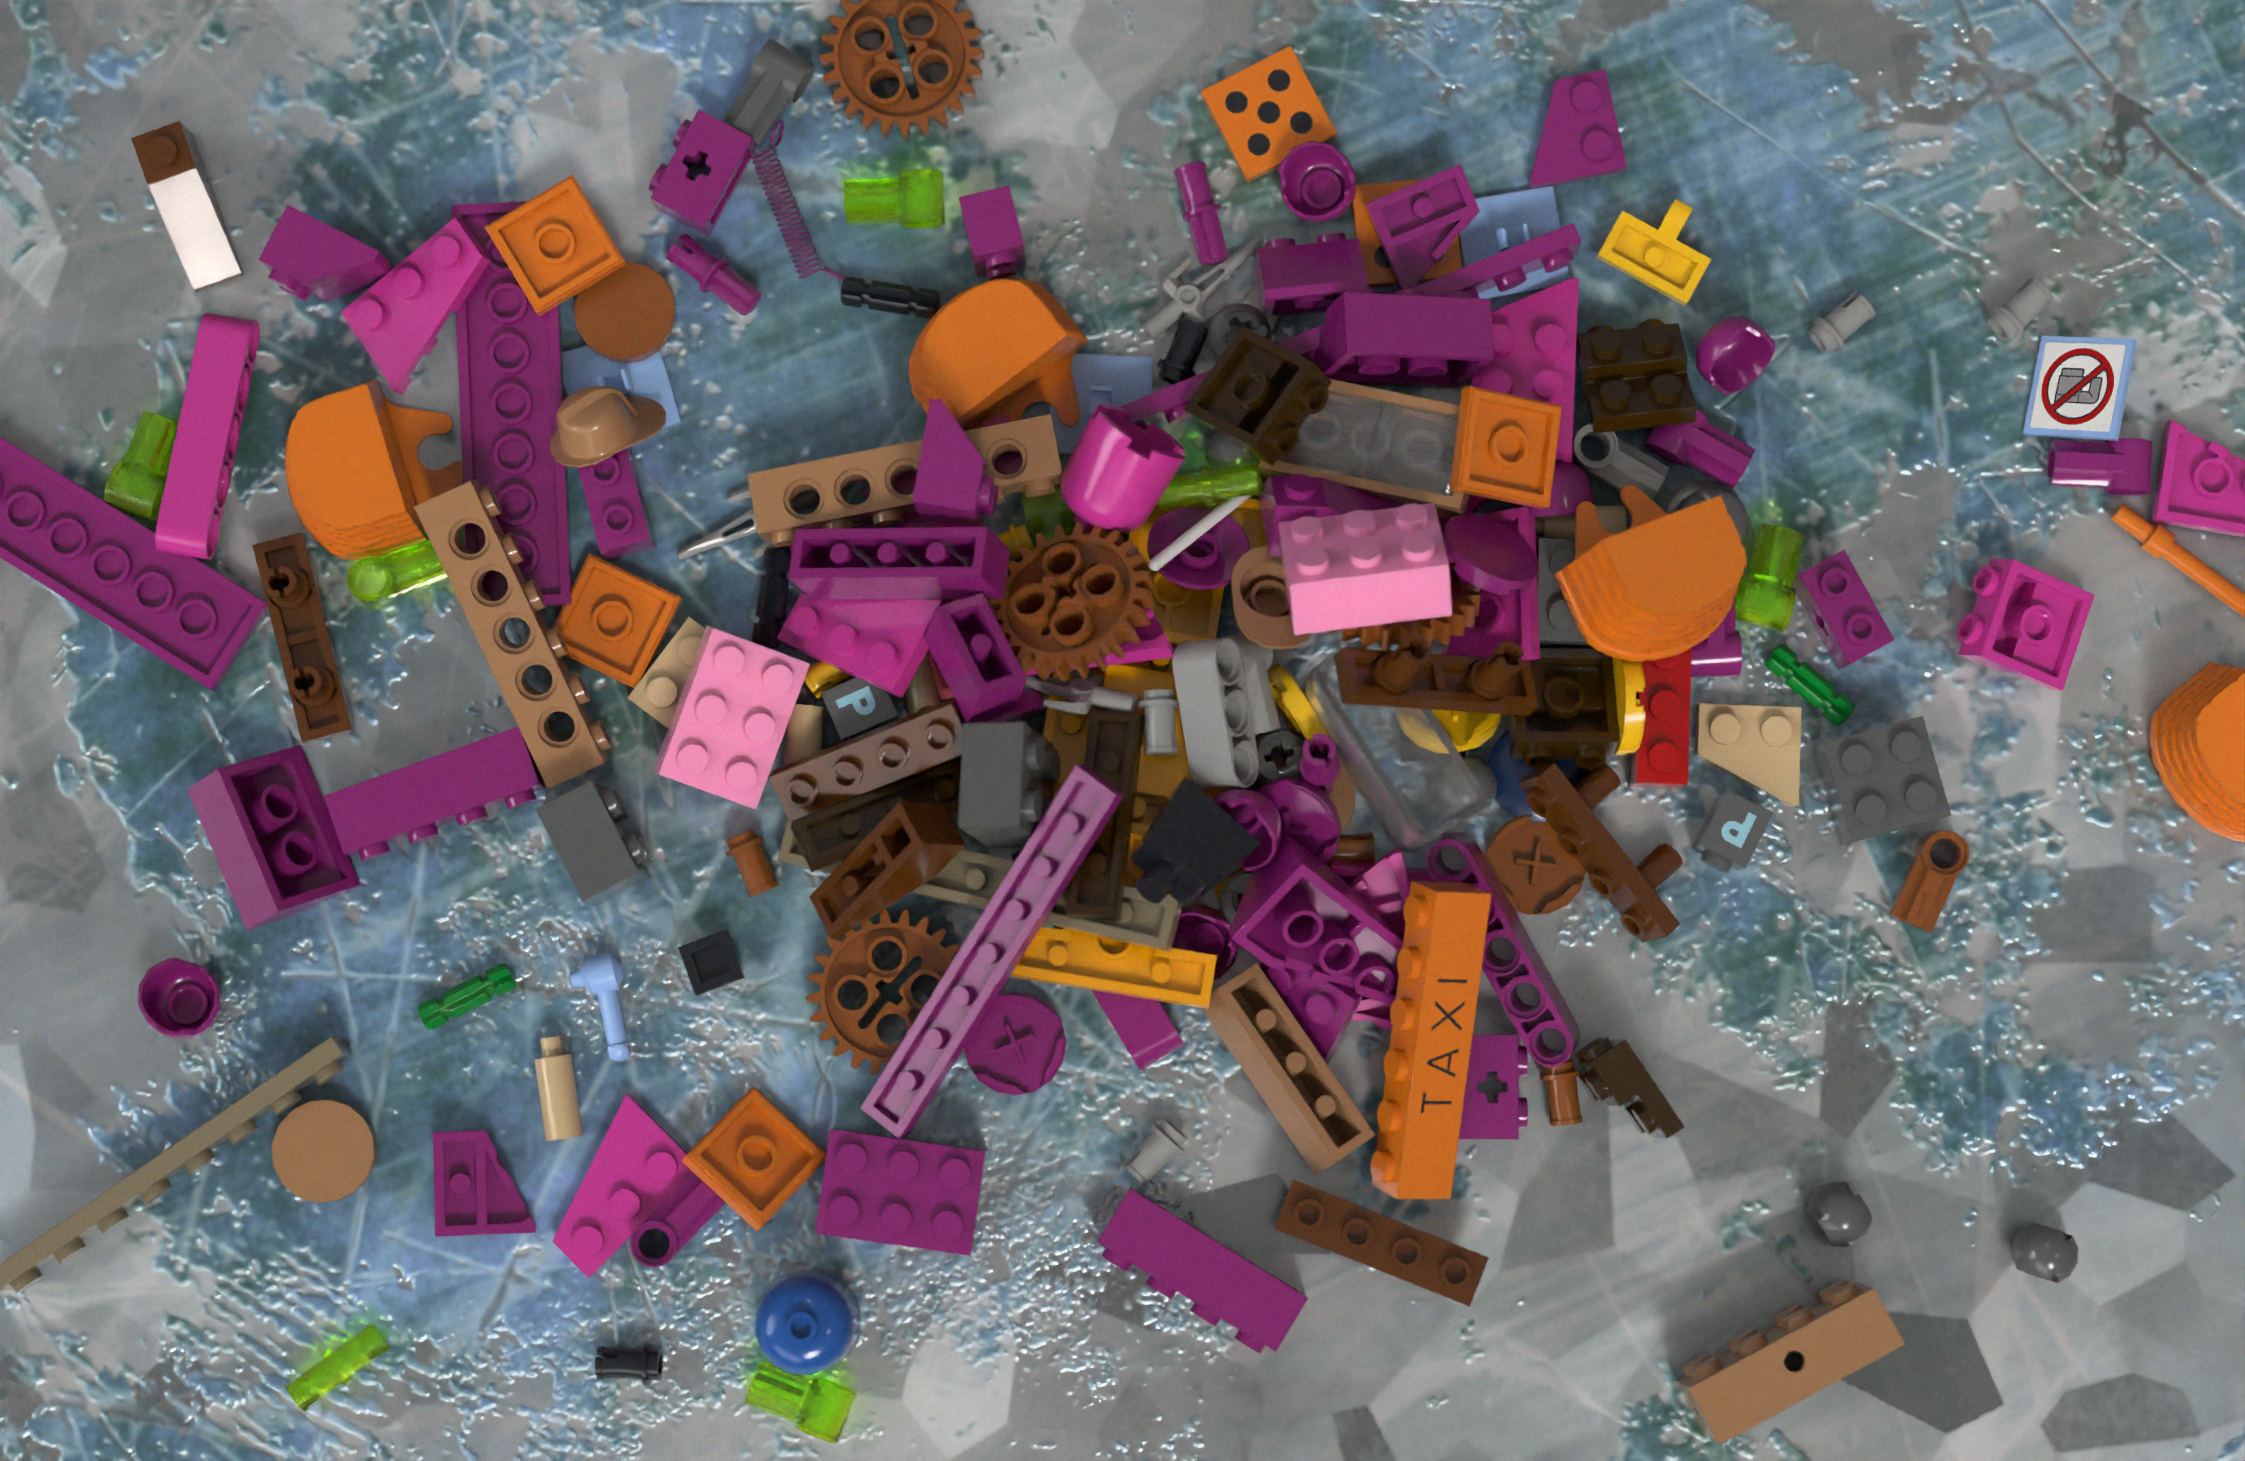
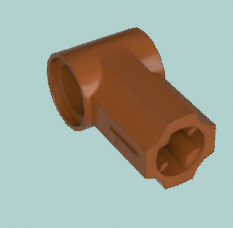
(1927, 885)

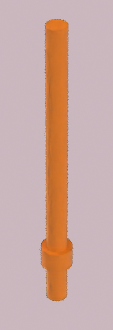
(2160, 543)

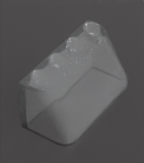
(1397, 762)

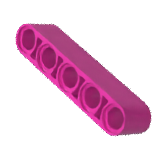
(207, 436)

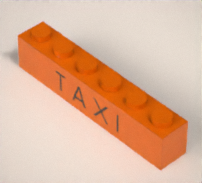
(1430, 1039)

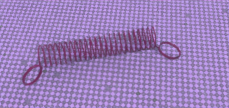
(791, 213)

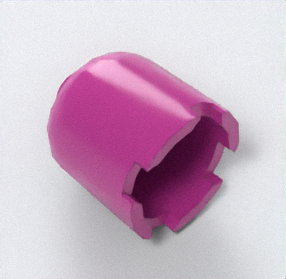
(1118, 471)

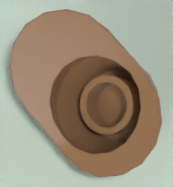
(602, 422)
(1262, 601)

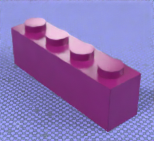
(899, 563)
(434, 793)
(1202, 1270)

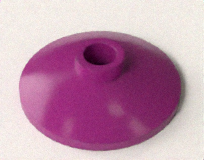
(1209, 559)

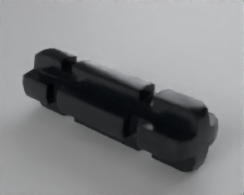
(890, 297)
(772, 597)

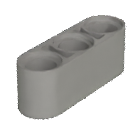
(1215, 713)

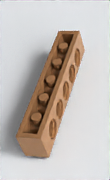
(776, 489)
(554, 756)

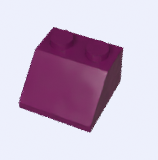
(319, 260)
(1309, 275)
(951, 474)

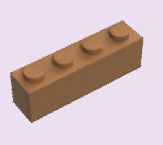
(1286, 1069)

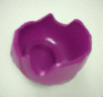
(1317, 181)
(1733, 353)
(1569, 489)
(1258, 817)
(1206, 931)
(179, 998)

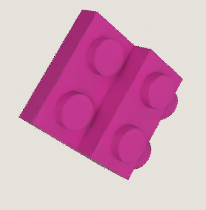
(2024, 623)

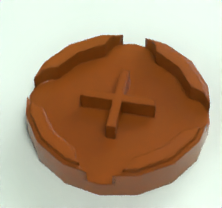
(626, 314)
(1533, 867)

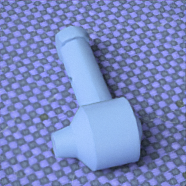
(603, 977)

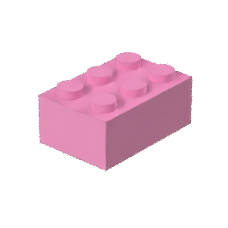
(1365, 568)
(731, 717)

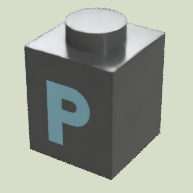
(860, 707)
(1731, 832)

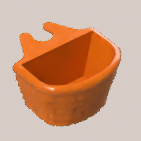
(997, 354)
(359, 471)
(1654, 584)
(2201, 748)

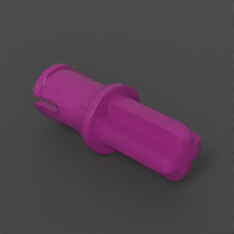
(1201, 213)
(714, 275)
(1320, 762)

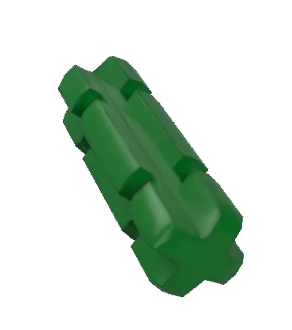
(1809, 684)
(467, 996)

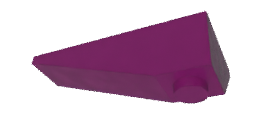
(1305, 496)
(1316, 924)

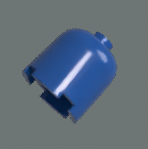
(807, 1322)

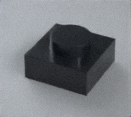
(711, 962)

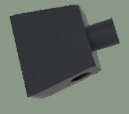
(1190, 847)

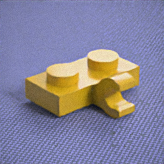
(1656, 255)

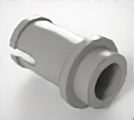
(2019, 310)
(1842, 322)
(1159, 721)
(1155, 1151)

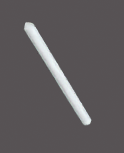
(1195, 532)

